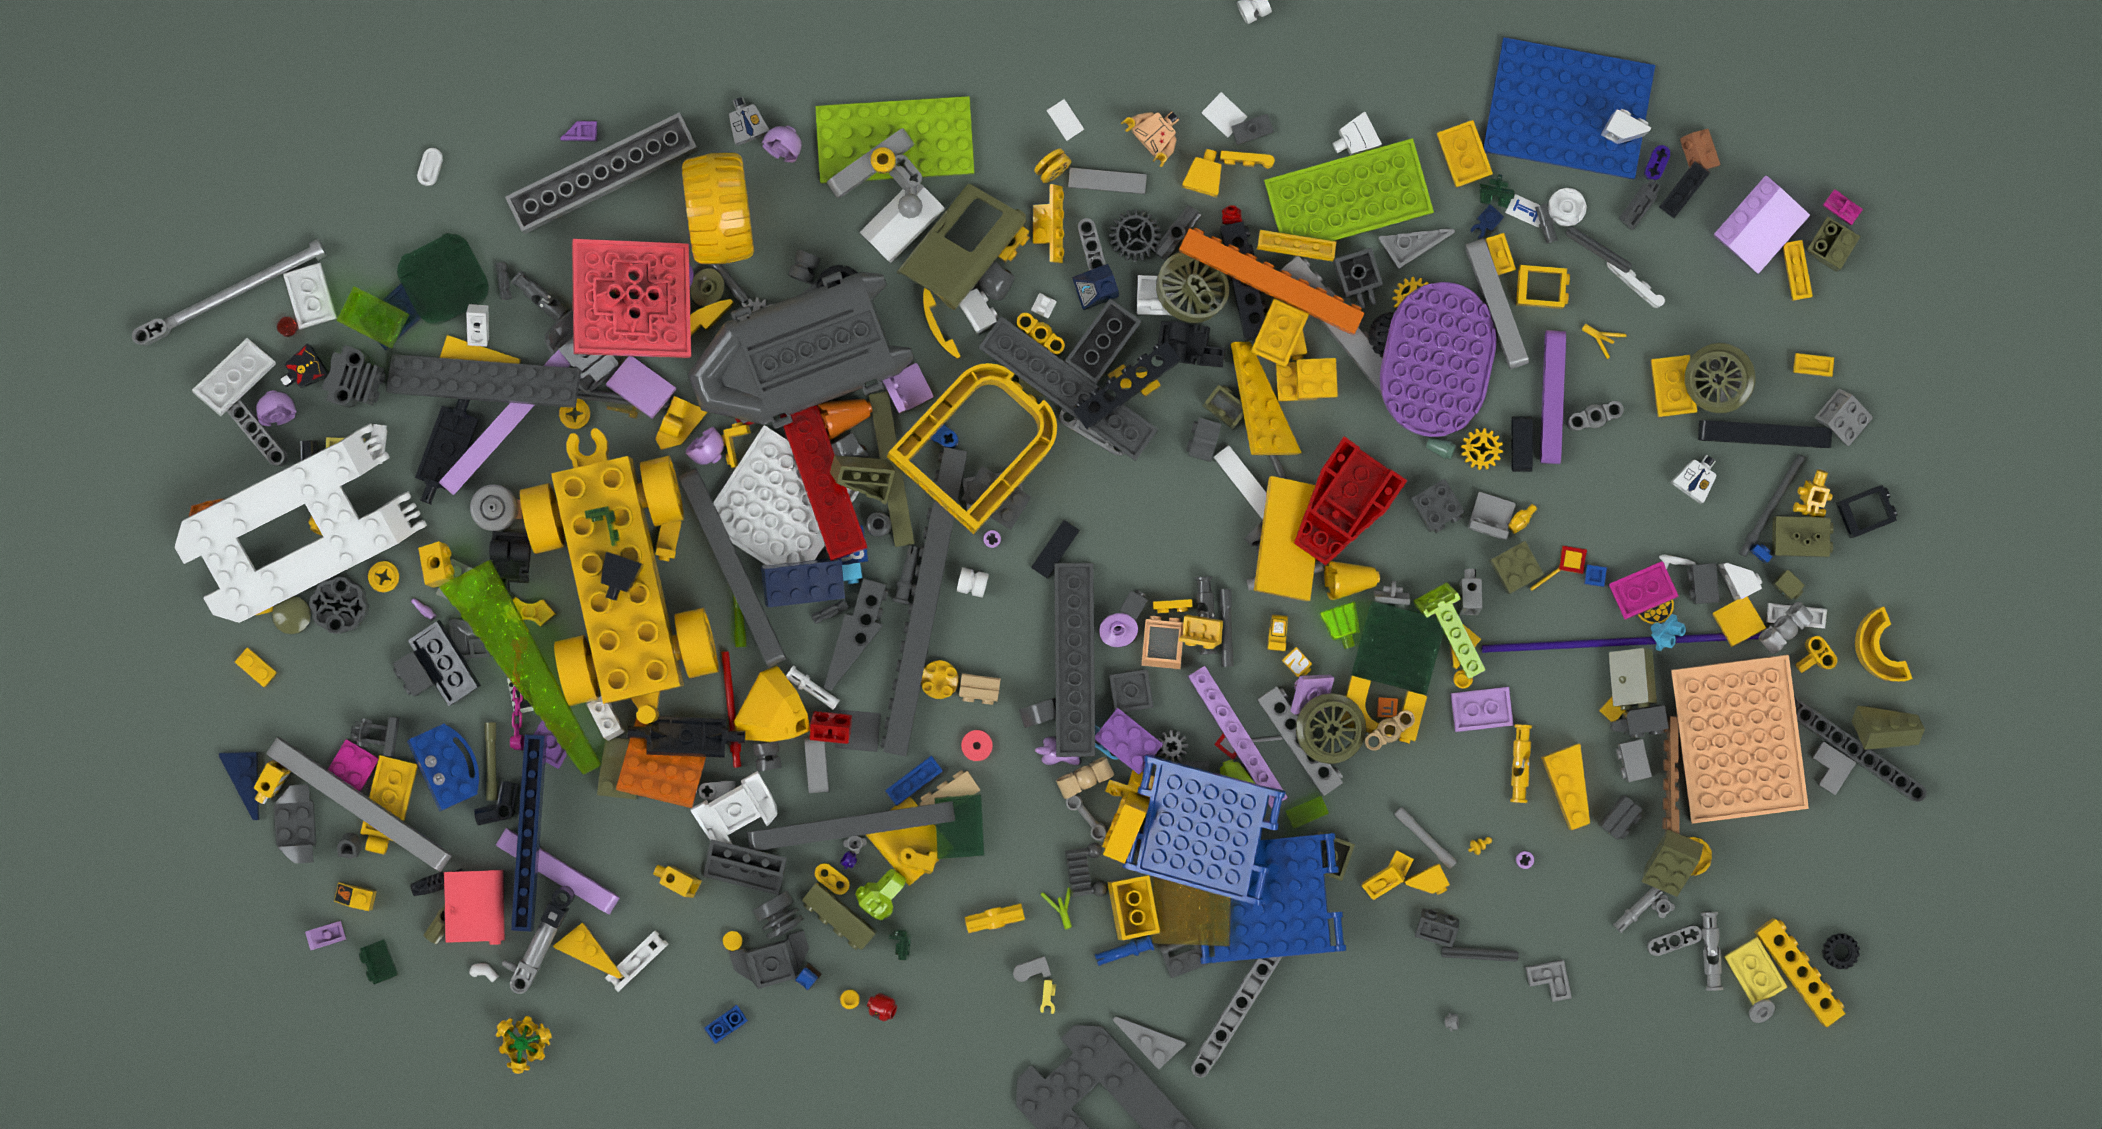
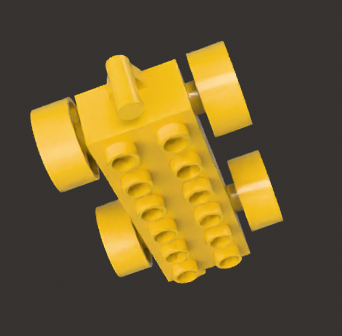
(632, 636)

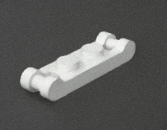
(1640, 288)
(637, 960)

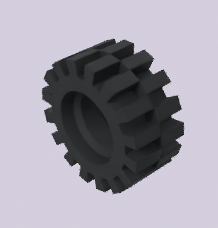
(1849, 960)

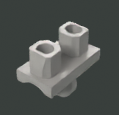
(1393, 595)

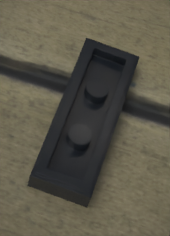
(1684, 189)
(1055, 549)

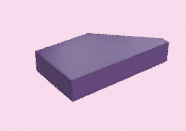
(581, 132)

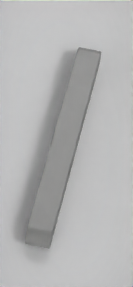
(359, 804)

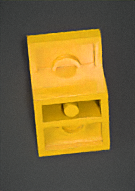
(1307, 380)

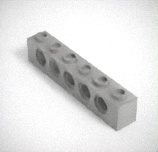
(1268, 702)

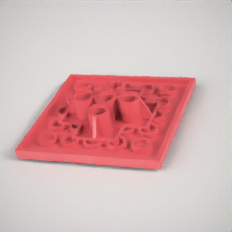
(604, 323)

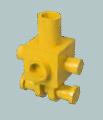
(1814, 496)

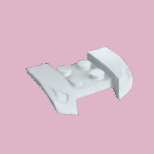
(736, 809)

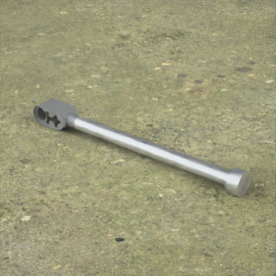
(315, 250)

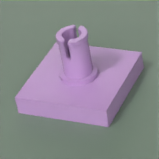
(1309, 688)

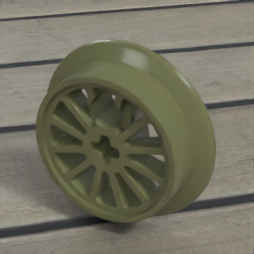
(1715, 351)
(1305, 732)

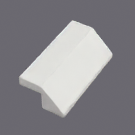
(894, 233)

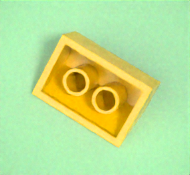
(1133, 907)

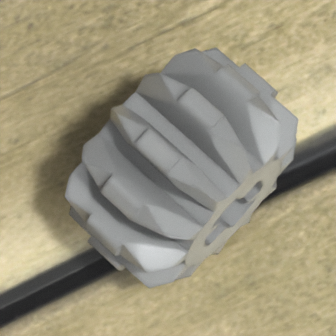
(1178, 743)

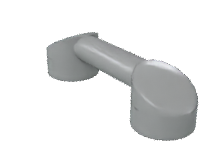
(1098, 830)

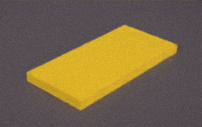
(1282, 565)

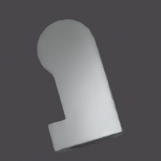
(1030, 968)

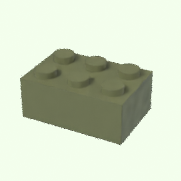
(1672, 863)

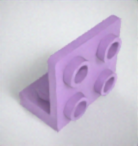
(908, 388)

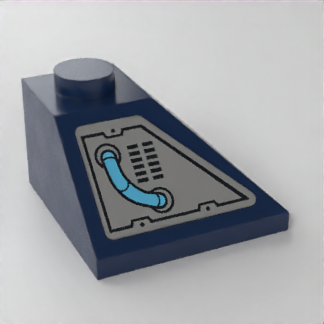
(1096, 286)

